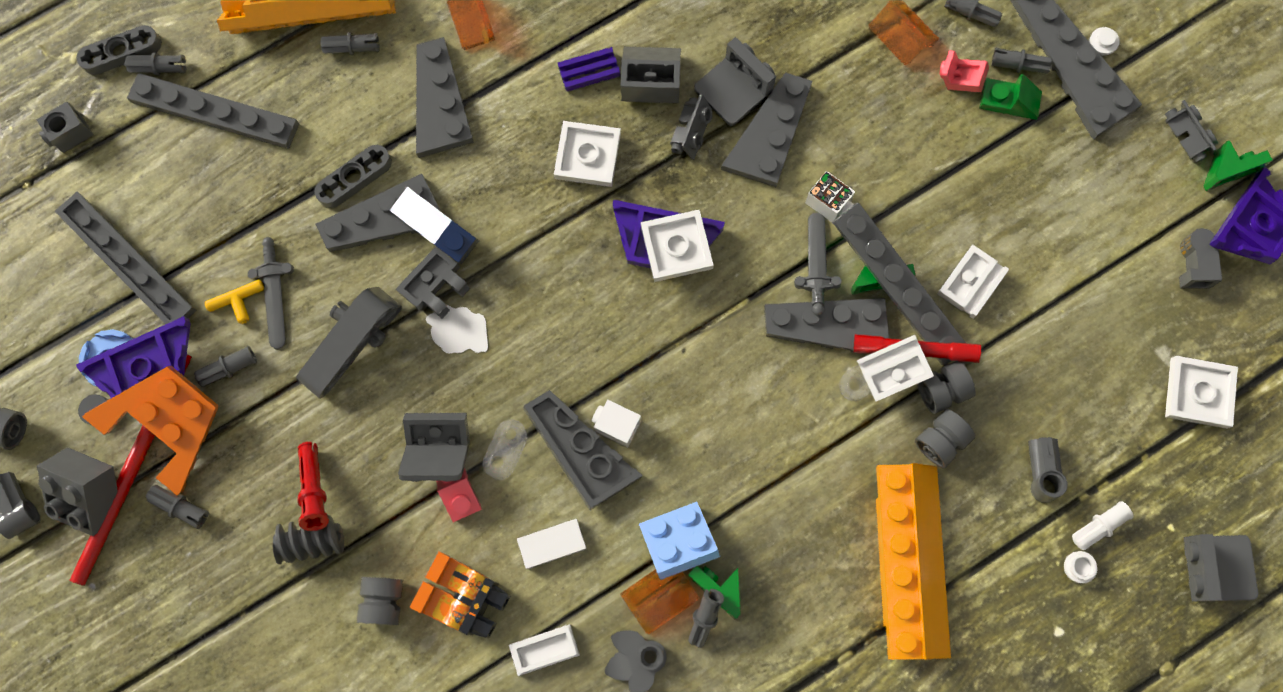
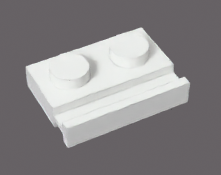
(972, 281)
(895, 368)

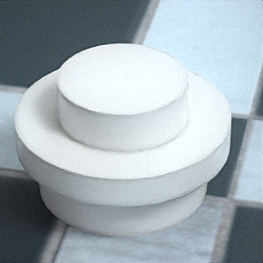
(1104, 40)
(1080, 567)

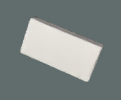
(551, 544)
(544, 650)

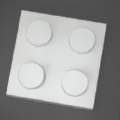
(587, 153)
(677, 245)
(1201, 392)

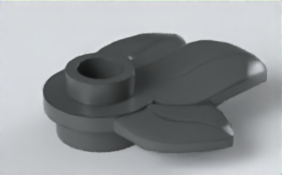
(630, 660)

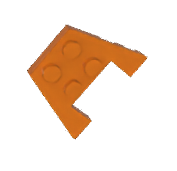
(171, 411)

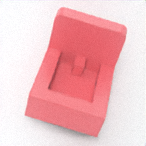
(963, 74)
(459, 497)

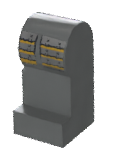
(1201, 261)

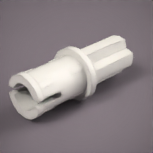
(1102, 525)

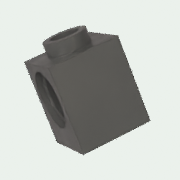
(75, 129)

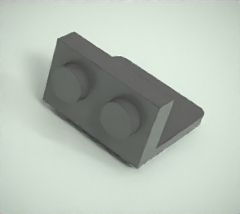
(736, 83)
(434, 446)
(1220, 567)

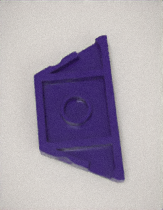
(1254, 223)
(629, 224)
(139, 358)

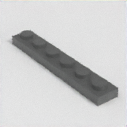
(213, 111)
(124, 259)
(895, 277)

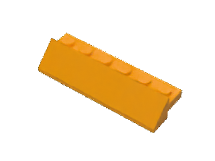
(258, 15)
(912, 562)

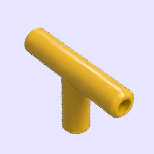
(236, 298)

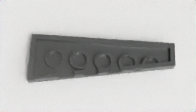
(1089, 80)

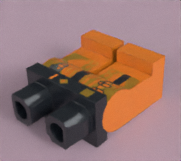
(471, 598)

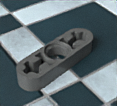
(107, 45)
(340, 195)

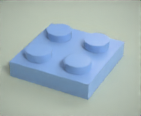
(679, 540)

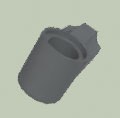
(1046, 466)
(16, 511)

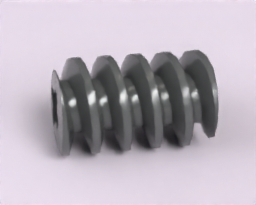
(305, 543)

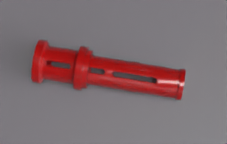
(311, 496)

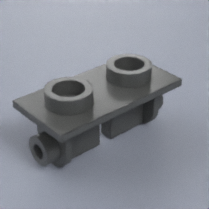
(696, 116)
(1188, 121)

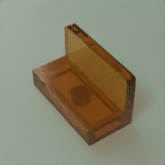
(471, 22)
(902, 31)
(659, 600)

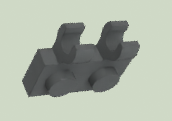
(429, 278)

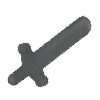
(270, 273)
(817, 278)

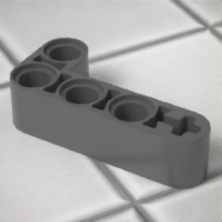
(347, 339)

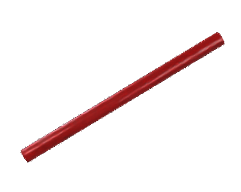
(124, 482)

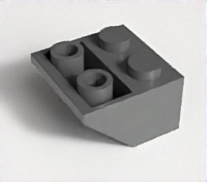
(650, 74)
(77, 489)

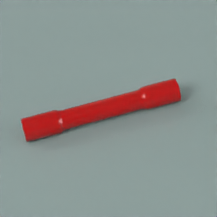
(953, 351)

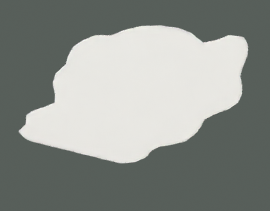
(459, 330)

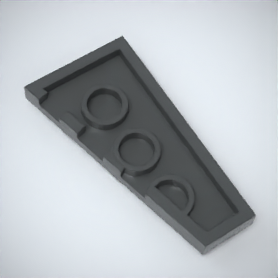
(439, 106)
(768, 138)
(371, 218)
(833, 328)
(586, 460)

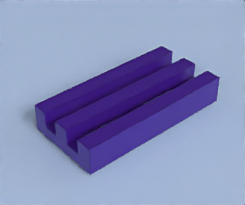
(588, 64)

